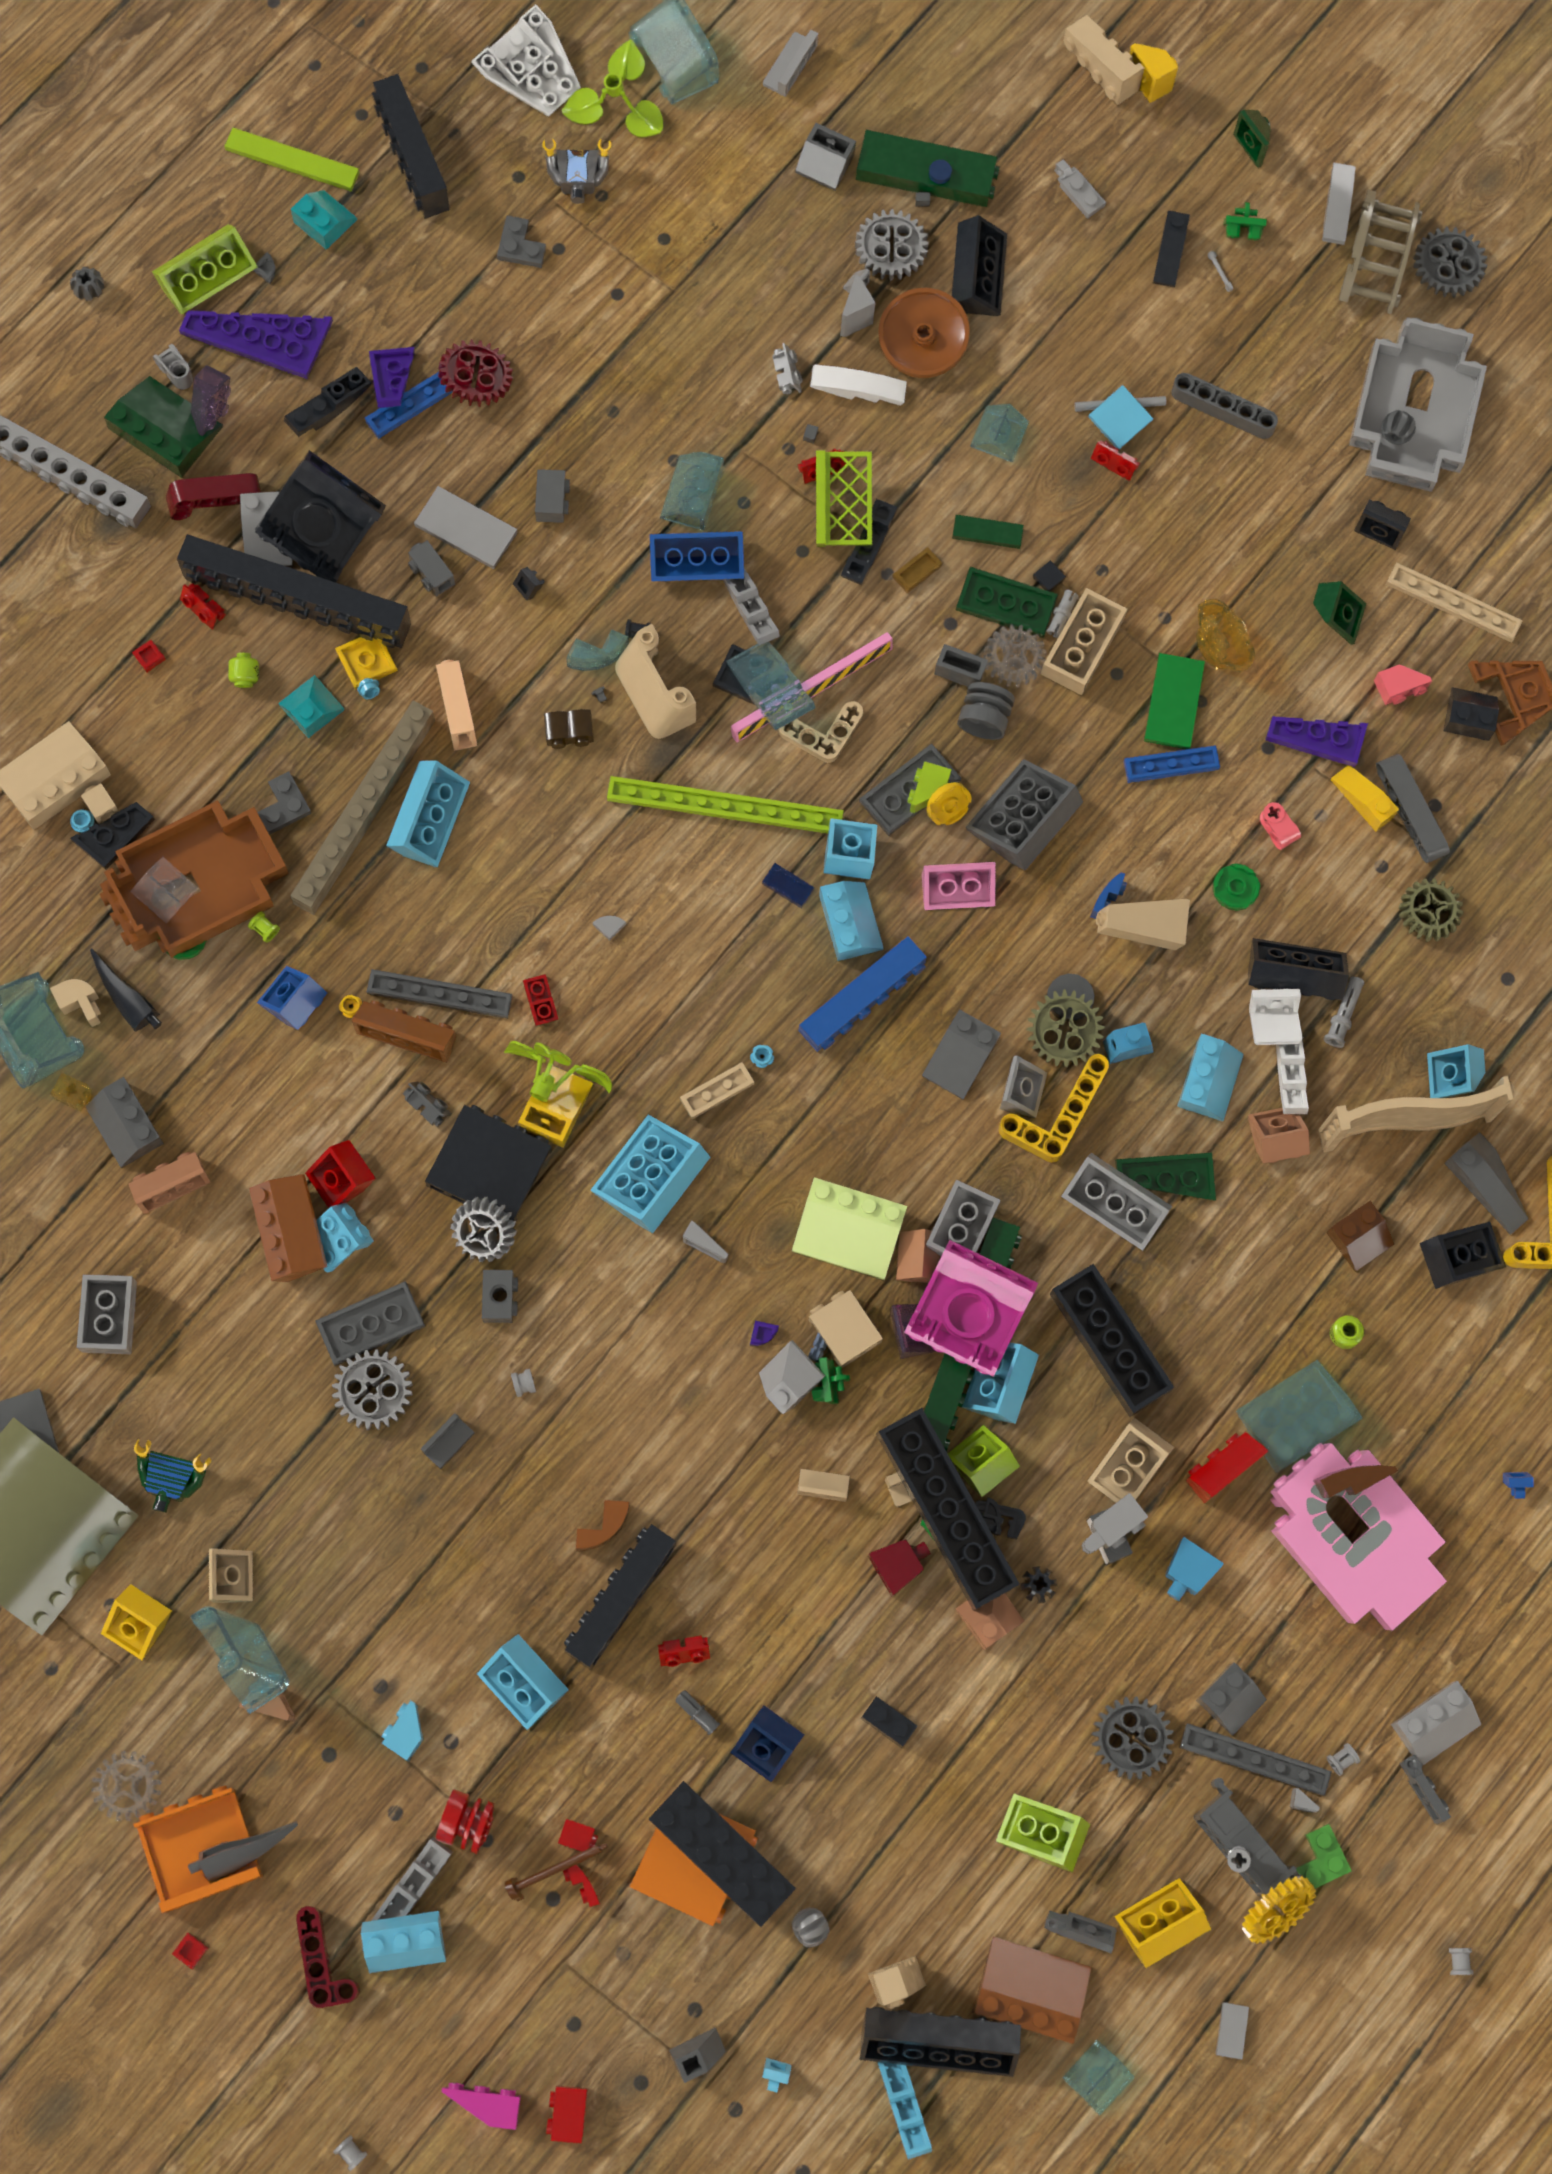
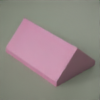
(958, 885)

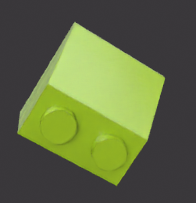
(983, 1460)

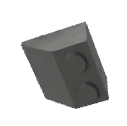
(1232, 1698)

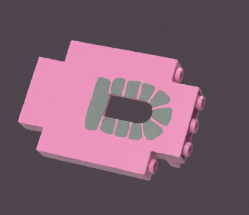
(1383, 1568)

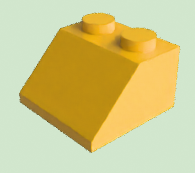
(1158, 70)
(135, 1621)

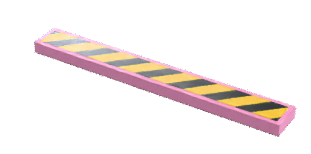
(821, 681)

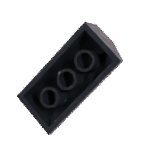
(979, 266)
(1298, 967)

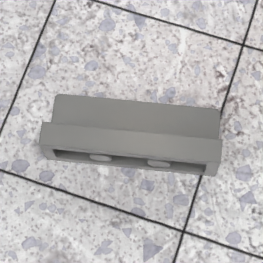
(791, 62)

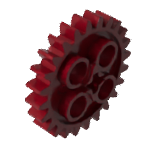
(457, 372)

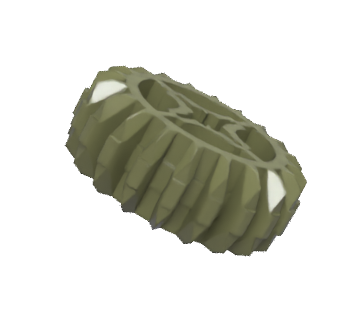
(1429, 892)

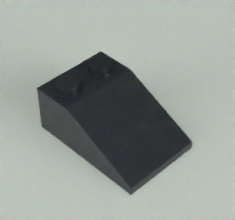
(1462, 1254)

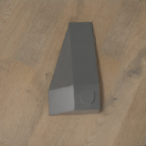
(1485, 1176)

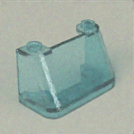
(676, 49)
(30, 1034)
(249, 1663)

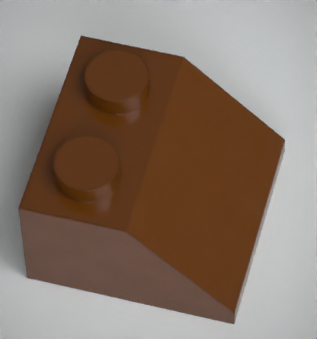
(1361, 1236)

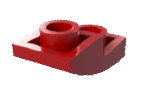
(540, 1000)
(576, 1877)

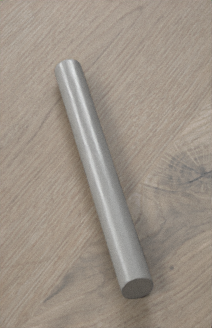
(1144, 402)

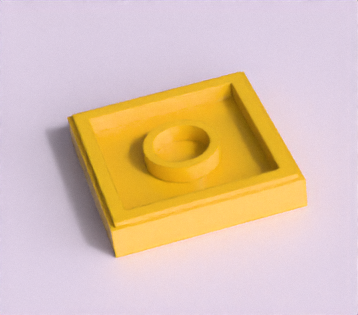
(365, 660)

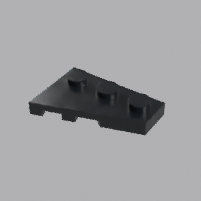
(114, 834)

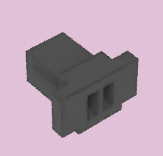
(599, 694)

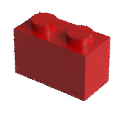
(568, 2114)

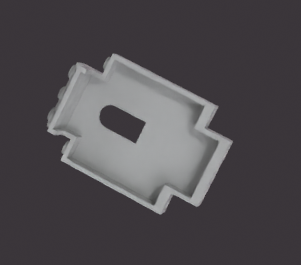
(1443, 429)

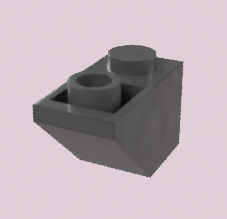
(697, 2054)

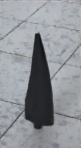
(130, 1003)

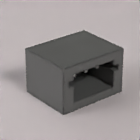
(922, 199)
(810, 433)

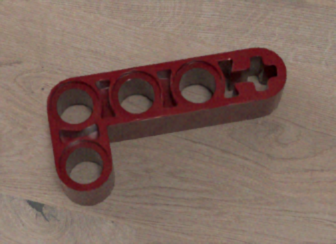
(207, 492)
(321, 1956)

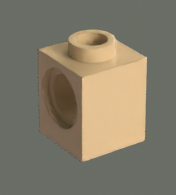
(99, 803)

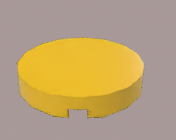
(948, 803)

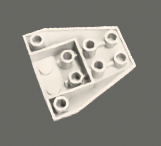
(530, 64)

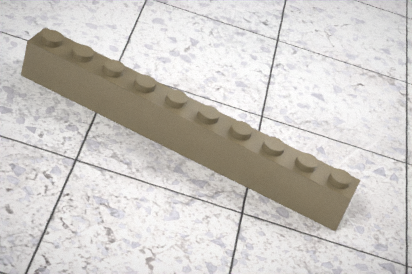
(363, 807)

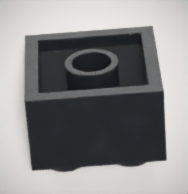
(1382, 524)
(1471, 714)

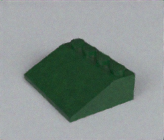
(159, 425)

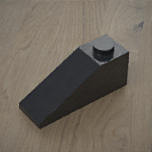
(1171, 248)

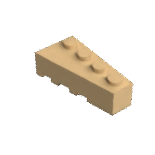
(1104, 59)
(897, 1982)

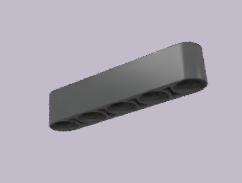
(1218, 396)
(1412, 808)

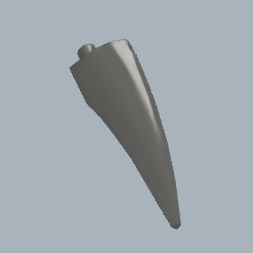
(233, 1855)

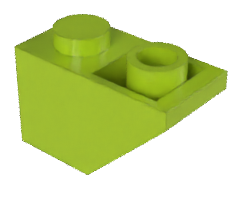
(929, 780)

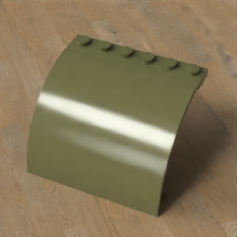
(51, 1527)

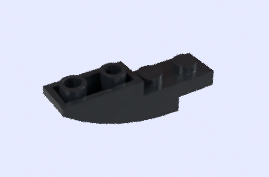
(329, 404)

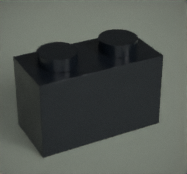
(889, 1722)

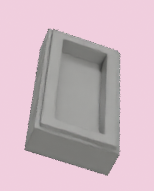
(1232, 2030)

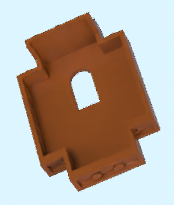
(228, 863)

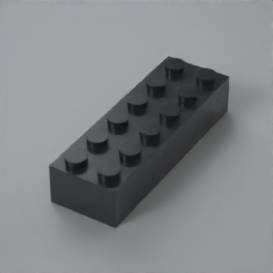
(410, 146)
(1111, 1340)
(620, 1597)
(722, 1854)
(940, 2042)

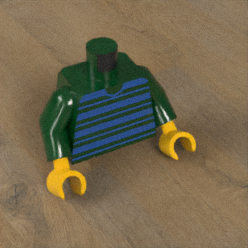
(168, 1475)

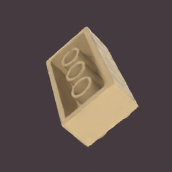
(1083, 641)

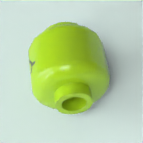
(243, 670)
(1353, 1329)

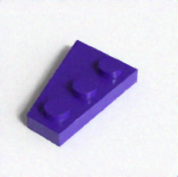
(390, 374)

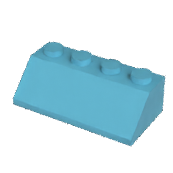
(428, 813)

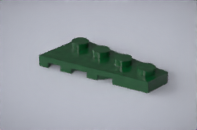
(1175, 1174)

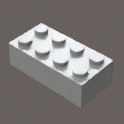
(1116, 1201)

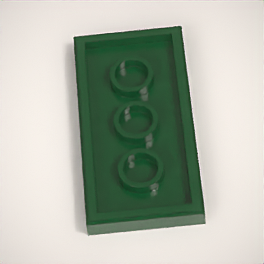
(1006, 601)

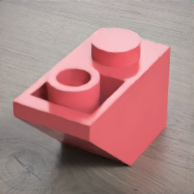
(1400, 682)

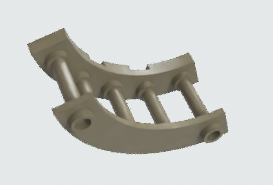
(1363, 238)

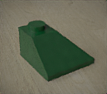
(1253, 134)
(1340, 609)

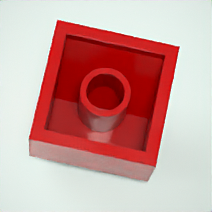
(340, 1174)

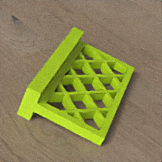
(823, 498)

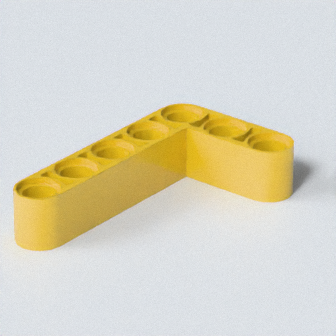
(1065, 1117)
(1530, 1249)

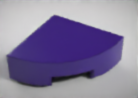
(763, 1333)

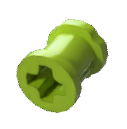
(263, 927)

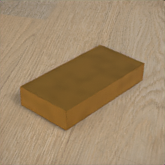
(917, 570)

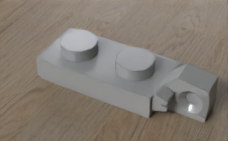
(1079, 189)

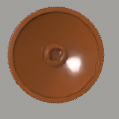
(924, 332)

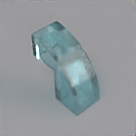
(588, 657)

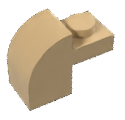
(76, 994)

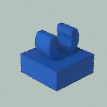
(1517, 1482)

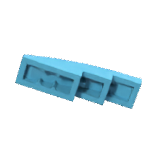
(905, 2109)

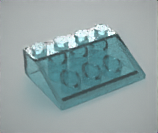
(1298, 1415)

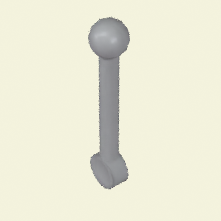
(1212, 256)

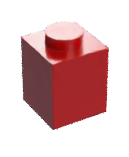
(577, 1836)

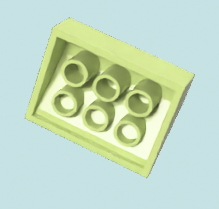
(849, 1228)

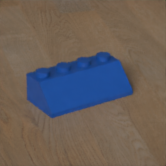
(697, 556)

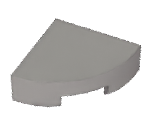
(609, 925)

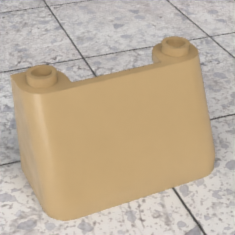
(659, 709)

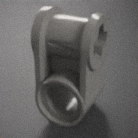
(172, 365)

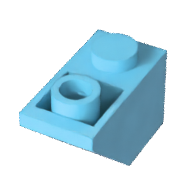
(406, 1733)

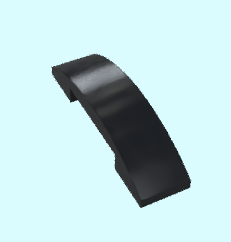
(864, 556)

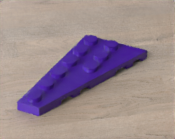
(265, 338)

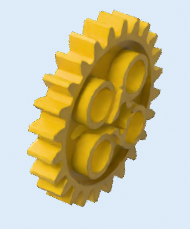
(1266, 1921)

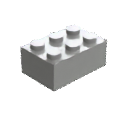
(106, 1314)

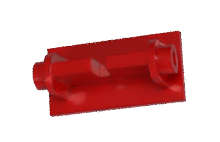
(1108, 456)
(808, 467)
(194, 599)
(695, 1651)

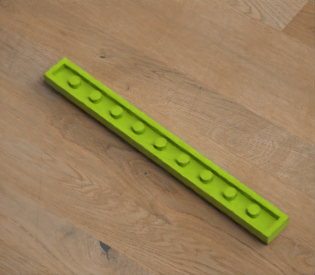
(721, 804)

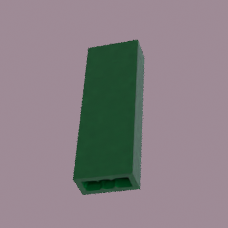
(906, 163)

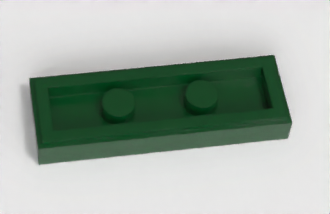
(987, 531)

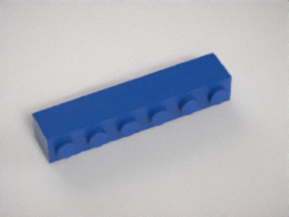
(862, 994)

